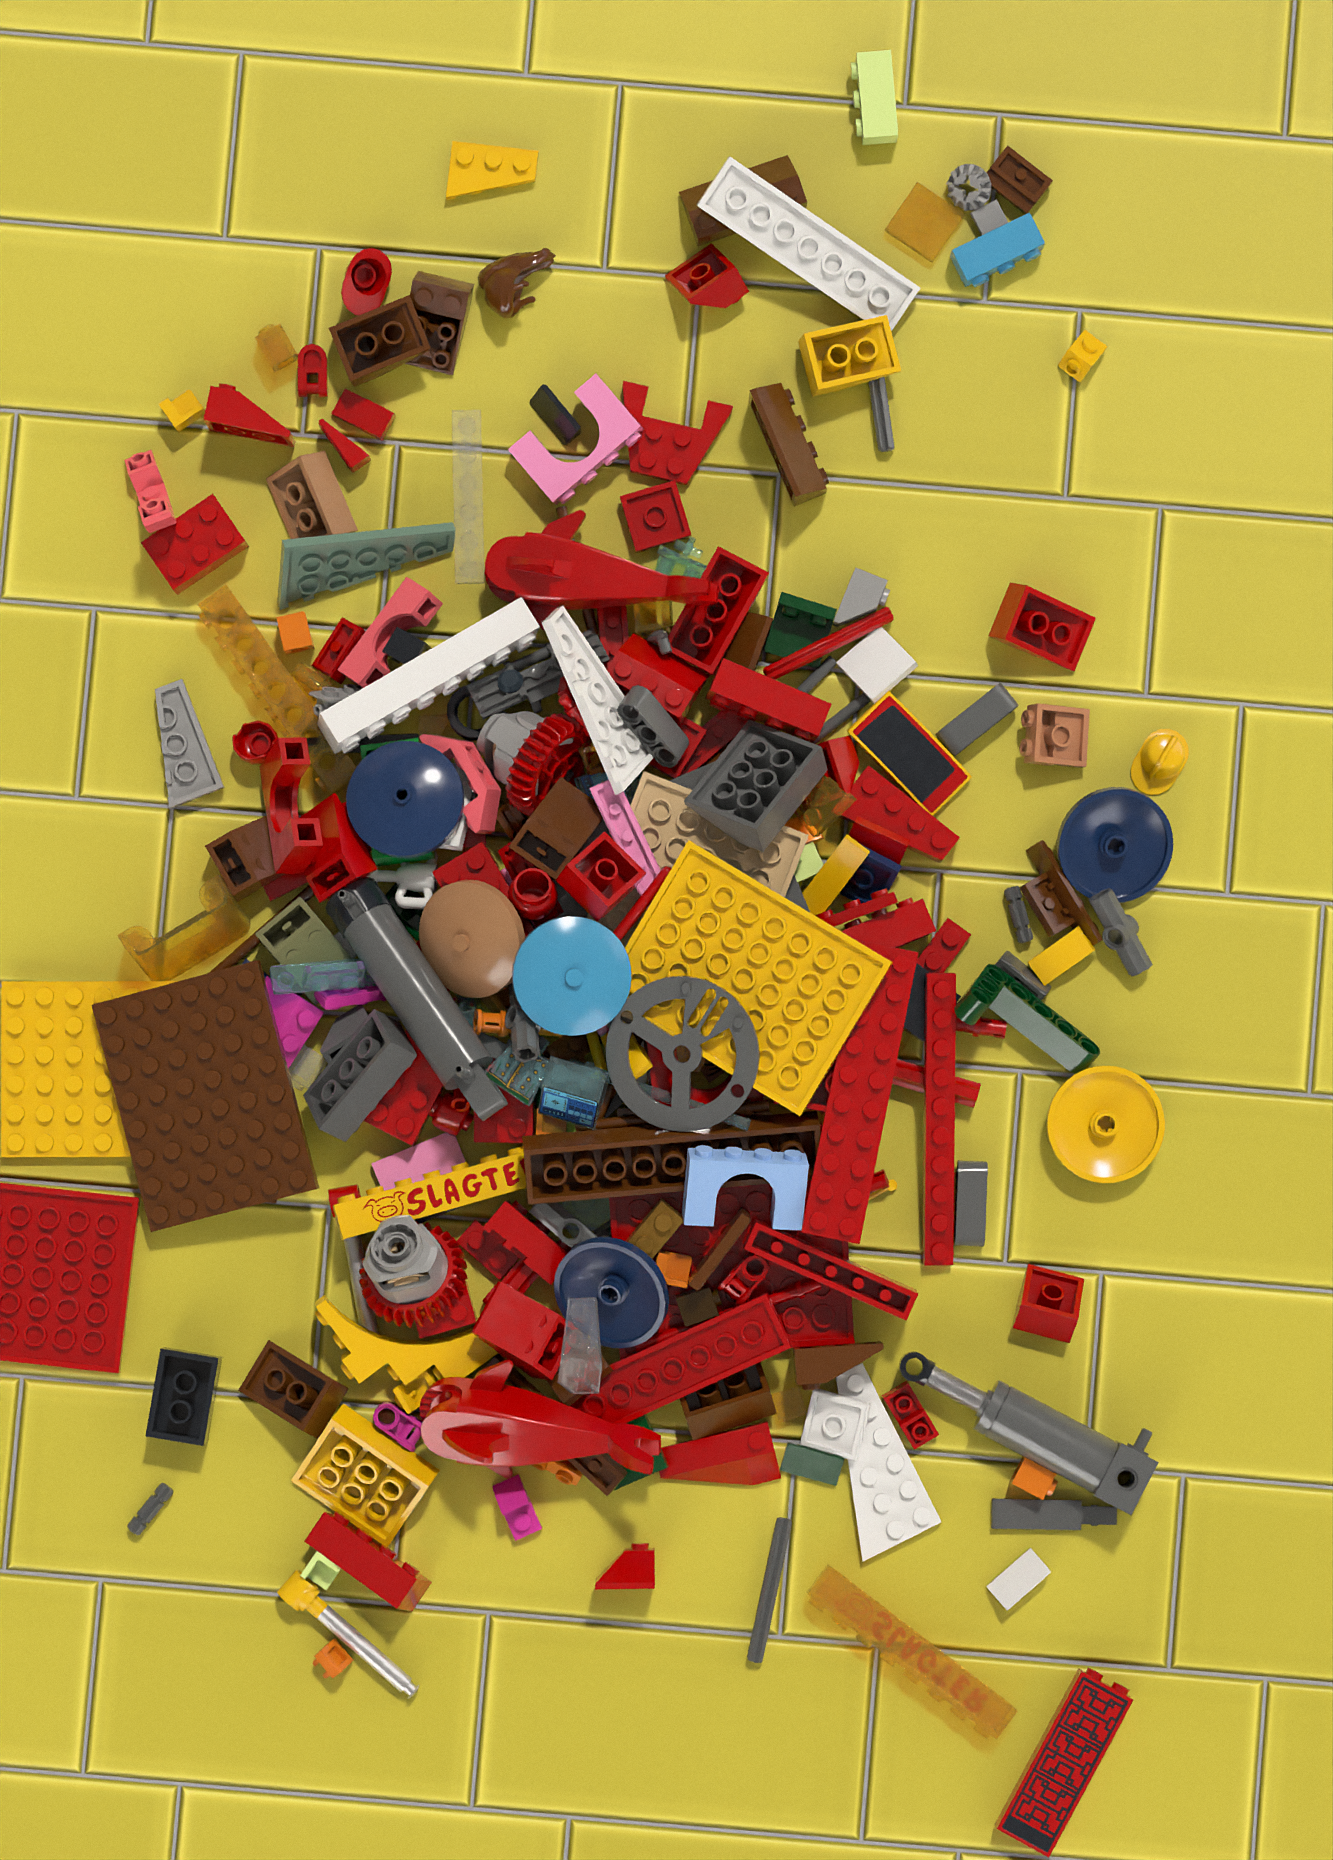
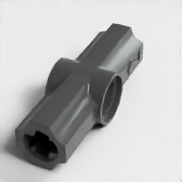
(1120, 932)
(523, 1031)
(555, 1217)

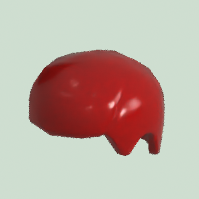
(254, 741)

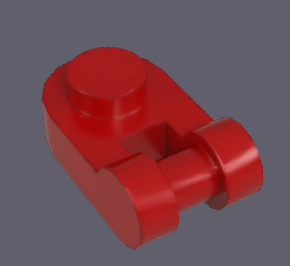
(312, 361)

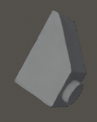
(861, 597)

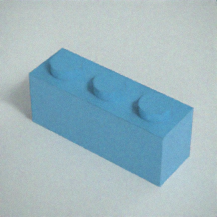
(997, 250)

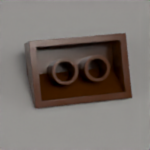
(728, 1403)

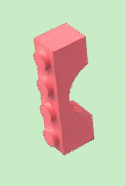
(406, 609)

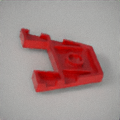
(667, 448)

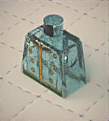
(519, 1078)

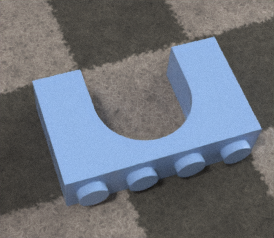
(710, 1168)

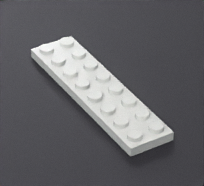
(806, 244)

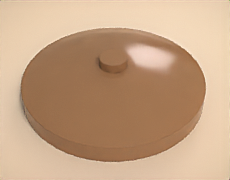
(471, 937)

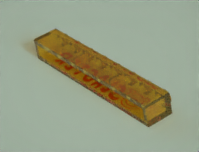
(912, 1652)

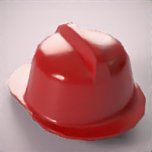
(366, 281)

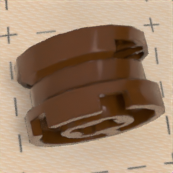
(511, 819)

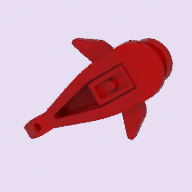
(560, 572)
(509, 1426)

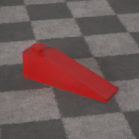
(730, 1457)

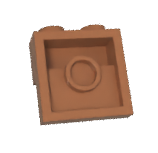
(1055, 735)

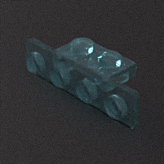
(319, 976)

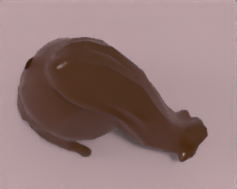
(504, 280)

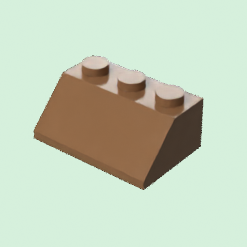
(310, 498)

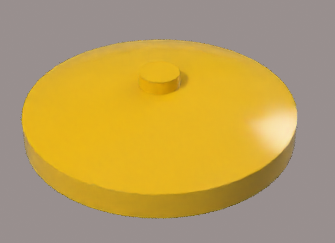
(1105, 1124)

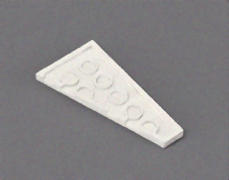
(884, 1483)

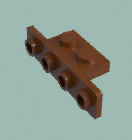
(1054, 897)

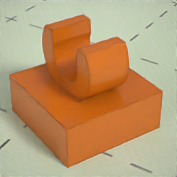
(332, 1658)

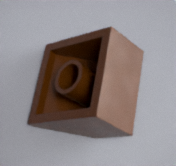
(749, 641)

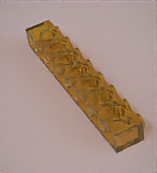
(225, 603)

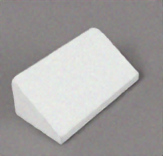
(1018, 1579)

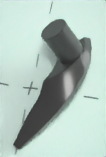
(661, 638)

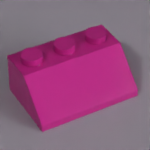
(294, 1020)

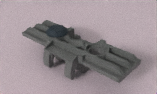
(541, 680)

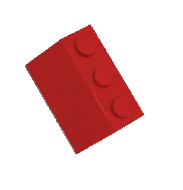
(665, 676)

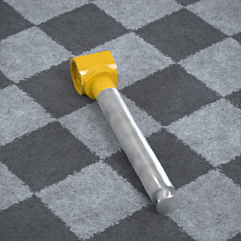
(302, 1595)

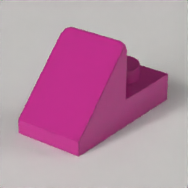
(516, 1507)

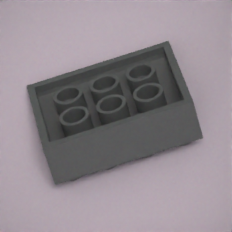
(757, 784)

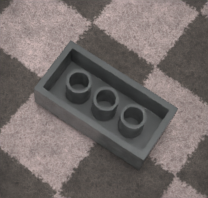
(360, 1075)

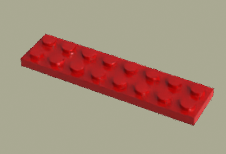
(688, 1362)

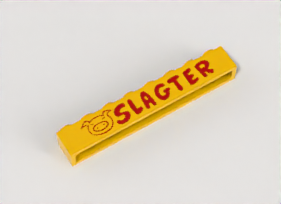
(433, 1194)

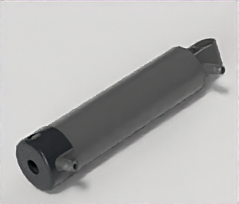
(415, 993)

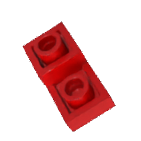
(910, 1415)

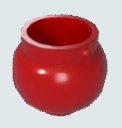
(533, 894)

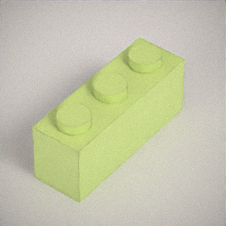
(875, 97)

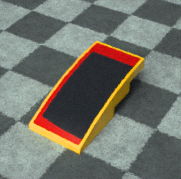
(909, 753)

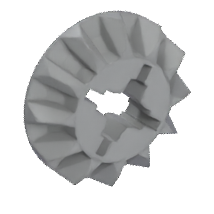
(978, 179)

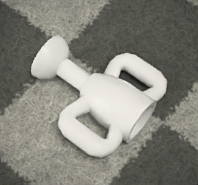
(412, 877)

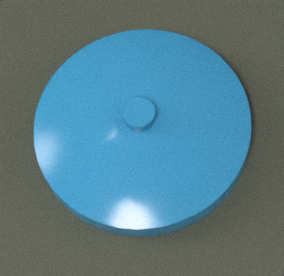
(571, 975)

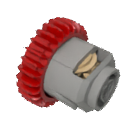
(531, 754)
(411, 1271)

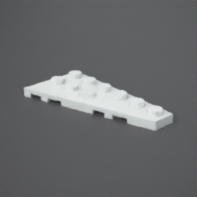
(597, 701)

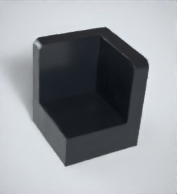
(404, 647)

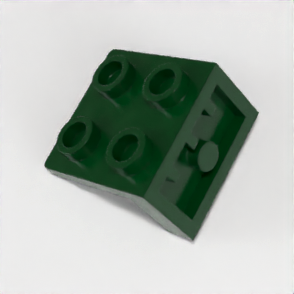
(797, 625)

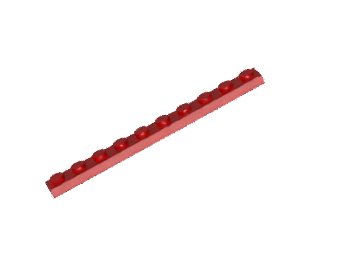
(939, 1119)

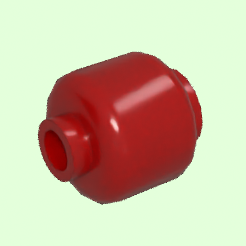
(447, 1118)

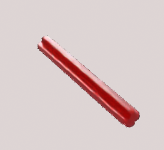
(829, 643)

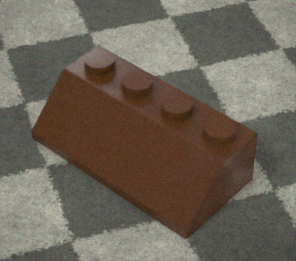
(707, 229)
(787, 442)

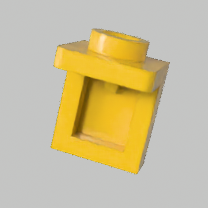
(1082, 355)
(409, 1396)

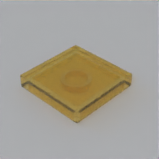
(924, 222)

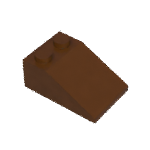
(380, 340)
(826, 1362)
(293, 1389)

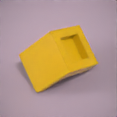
(182, 410)

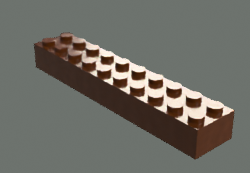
(650, 1157)

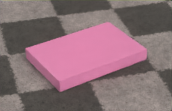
(428, 1156)

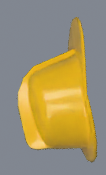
(1159, 761)

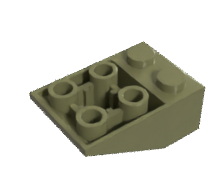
(300, 937)

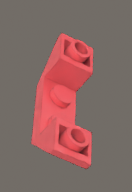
(151, 491)
(482, 810)

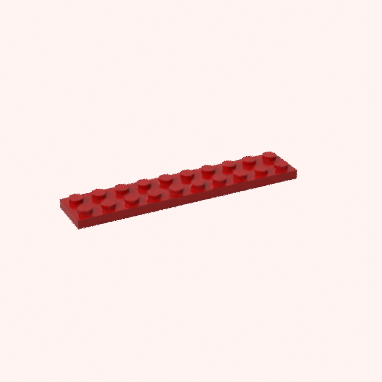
(859, 1106)

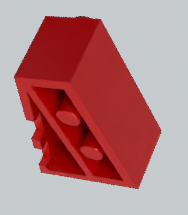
(527, 1239)

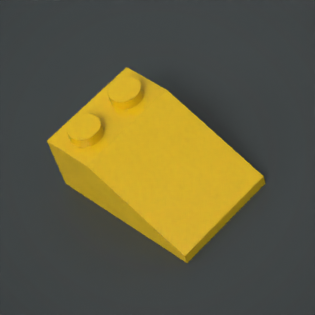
(848, 355)

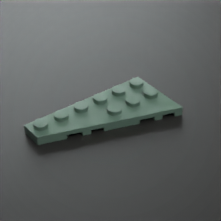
(351, 558)

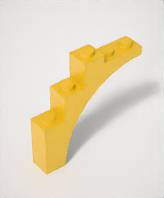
(407, 1359)

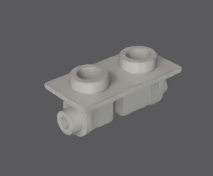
(330, 696)

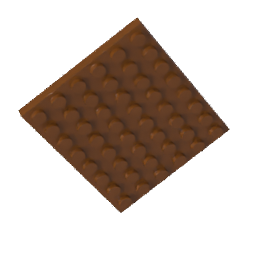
(205, 1096)

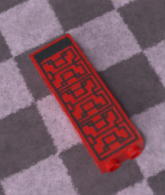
(1064, 1761)

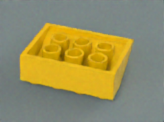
(365, 1475)

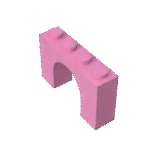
(616, 430)

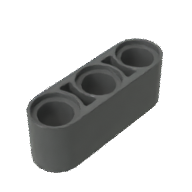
(977, 719)
(653, 726)
(970, 1203)

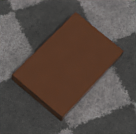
(719, 1249)

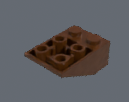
(443, 313)
(557, 829)
(245, 858)

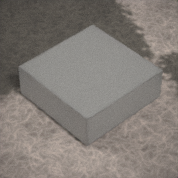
(988, 217)

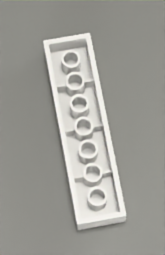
(427, 676)

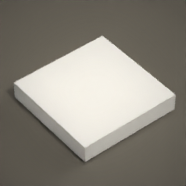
(877, 664)
(835, 1424)

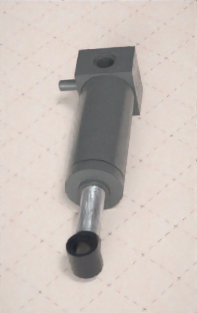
(1047, 1436)

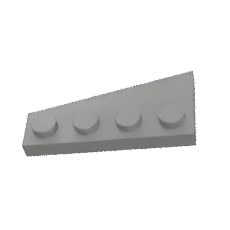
(187, 757)

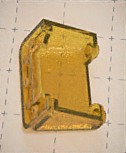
(194, 940)

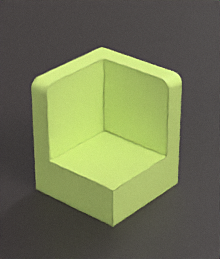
(321, 1570)

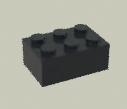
(183, 1396)

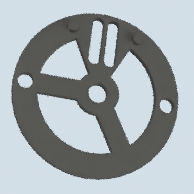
(680, 1115)

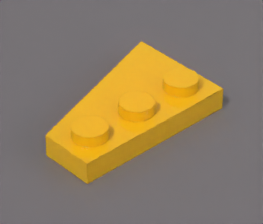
(488, 167)

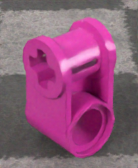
(400, 1426)

